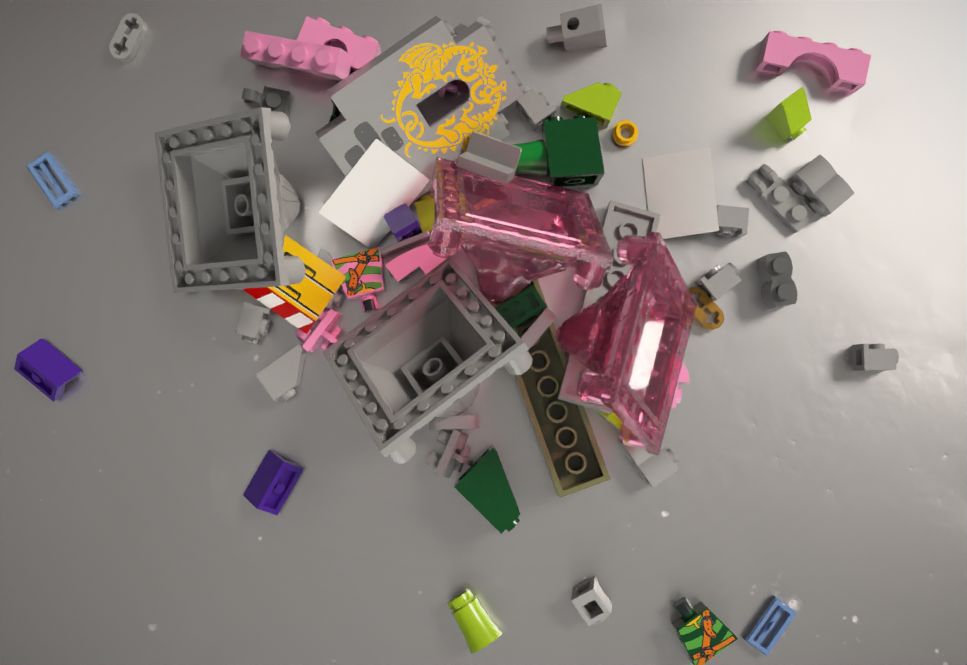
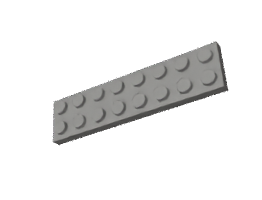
(618, 222)

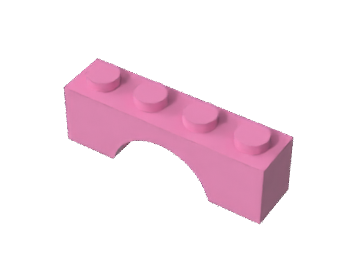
(295, 54)
(844, 67)

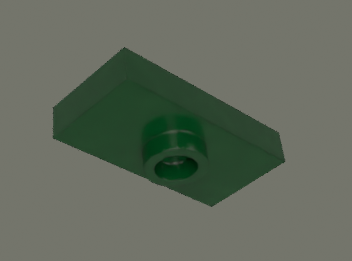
(521, 307)

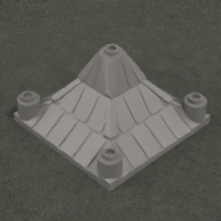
(227, 203)
(424, 357)

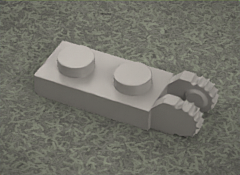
(782, 199)

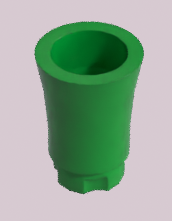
(532, 158)

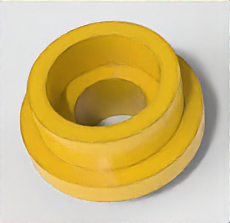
(628, 126)

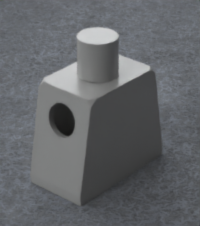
(580, 29)

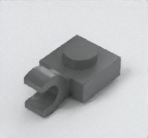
(271, 98)

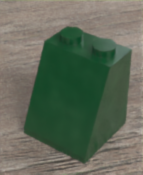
(572, 151)
(489, 491)

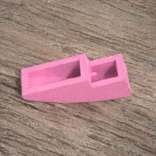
(411, 260)

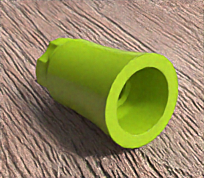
(473, 621)

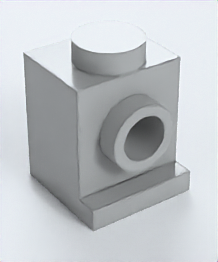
(534, 107)
(732, 220)
(719, 281)
(253, 322)
(874, 357)
(590, 610)

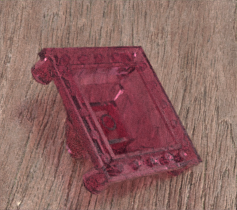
(516, 230)
(634, 341)

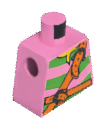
(363, 276)

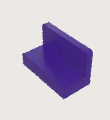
(46, 368)
(272, 483)

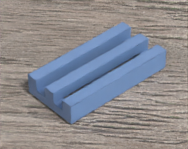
(64, 197)
(762, 618)

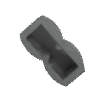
(775, 274)

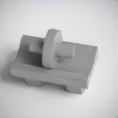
(454, 454)

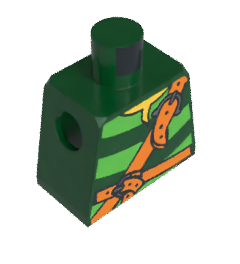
(700, 631)

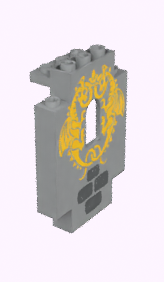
(384, 94)

